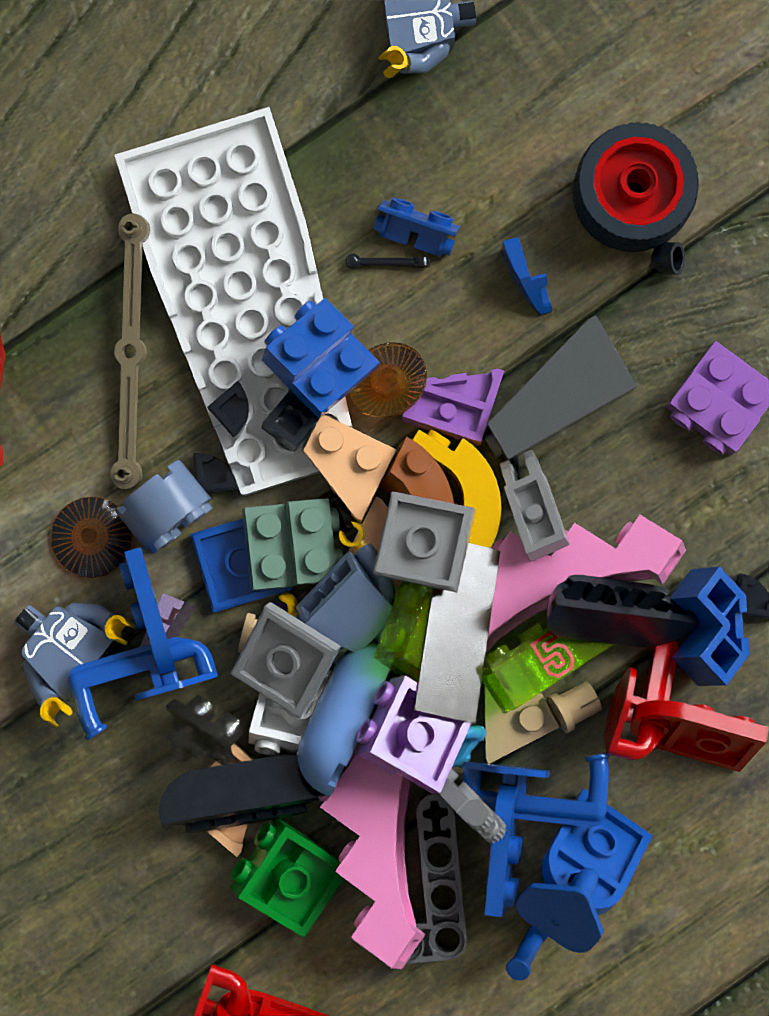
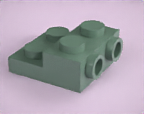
(290, 543)

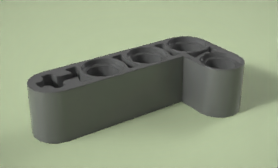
(436, 875)

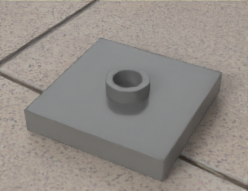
(424, 541)
(285, 659)

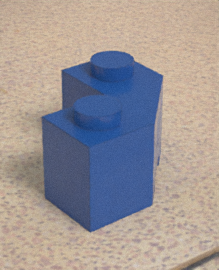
(717, 643)

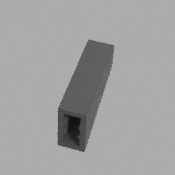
(567, 389)

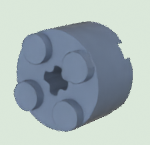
(164, 505)

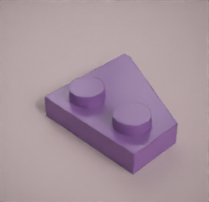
(456, 405)

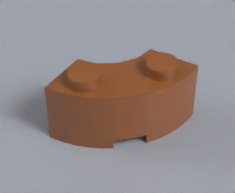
(416, 474)

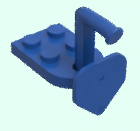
(156, 657)
(513, 804)
(599, 868)

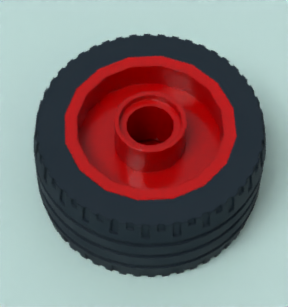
(639, 157)

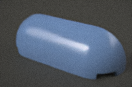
(338, 716)

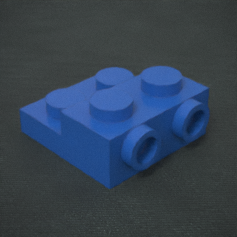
(318, 356)

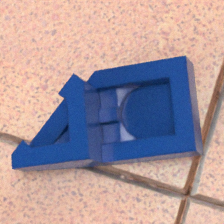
(531, 288)

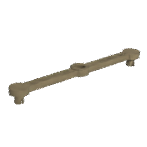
(126, 471)

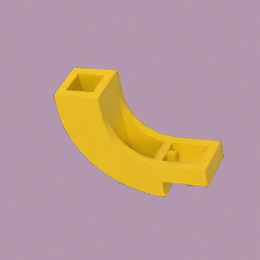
(474, 479)

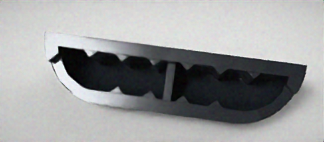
(616, 612)
(237, 794)

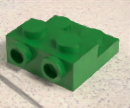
(287, 877)

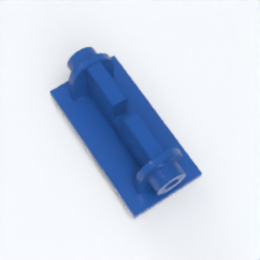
(403, 219)

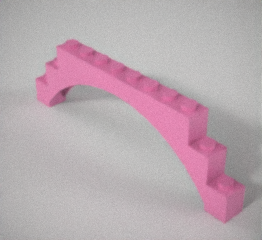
(377, 802)

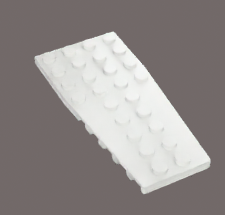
(230, 270)

